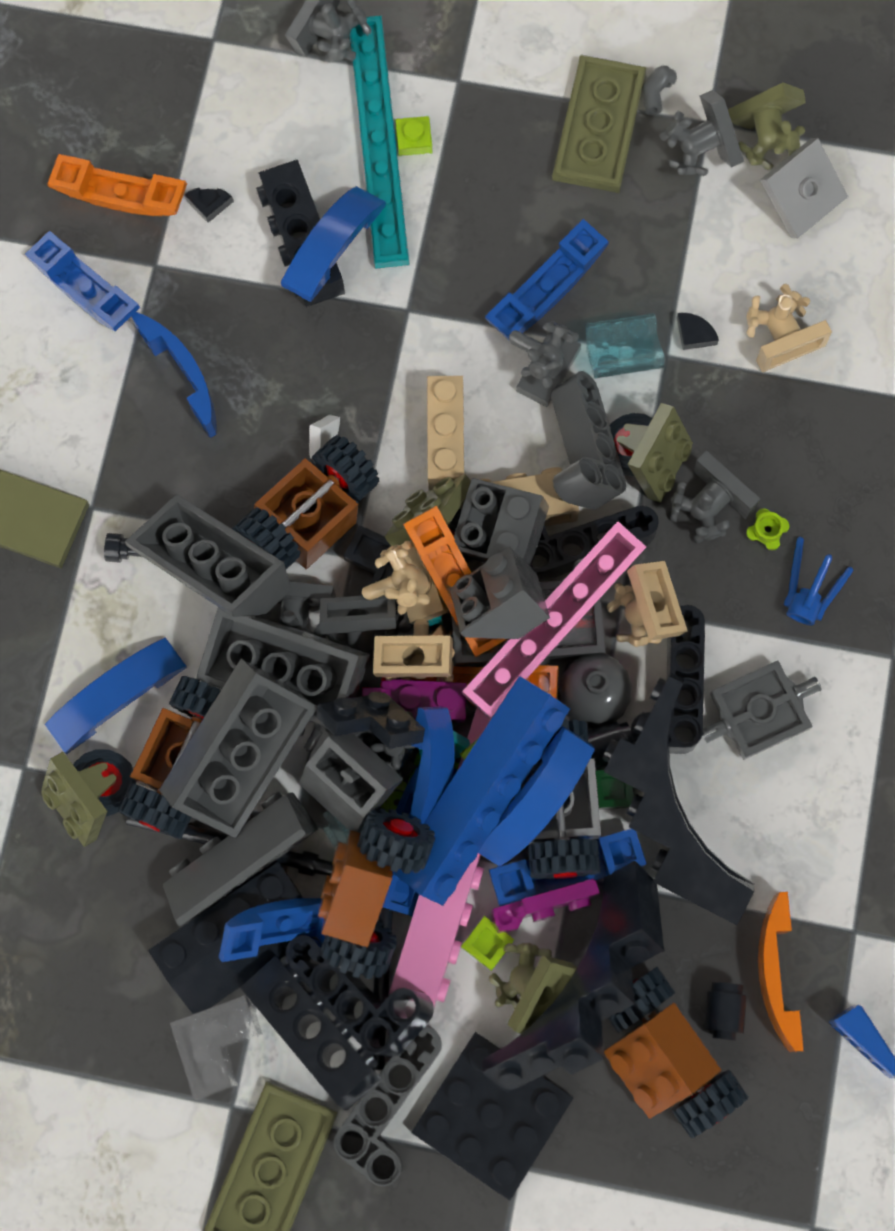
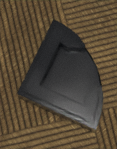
(209, 201)
(695, 331)

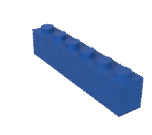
(486, 786)

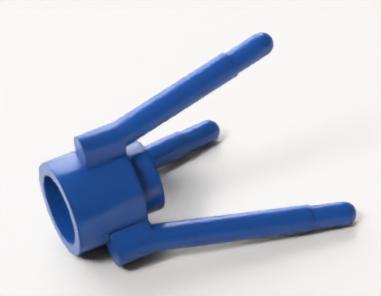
(806, 605)

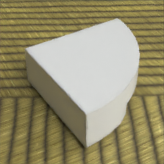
(322, 432)

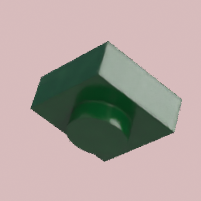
(612, 792)

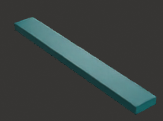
(379, 144)

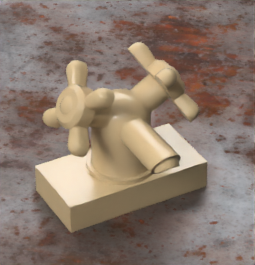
(789, 339)
(416, 589)
(649, 605)
(414, 655)

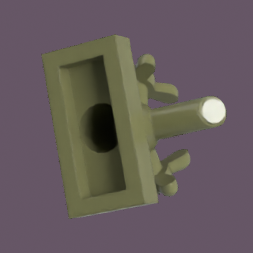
(765, 114)
(535, 986)

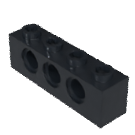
(284, 185)
(344, 1083)

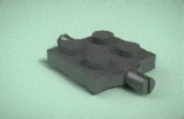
(761, 710)

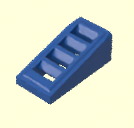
(863, 1035)

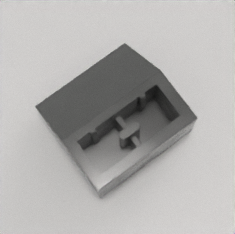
(500, 518)
(499, 599)
(349, 779)

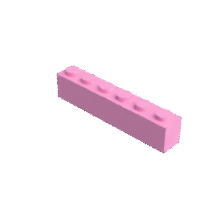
(566, 608)

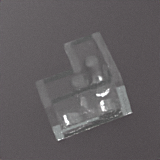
(204, 1041)

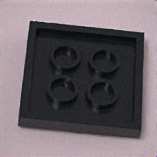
(487, 1129)

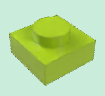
(414, 136)
(487, 944)

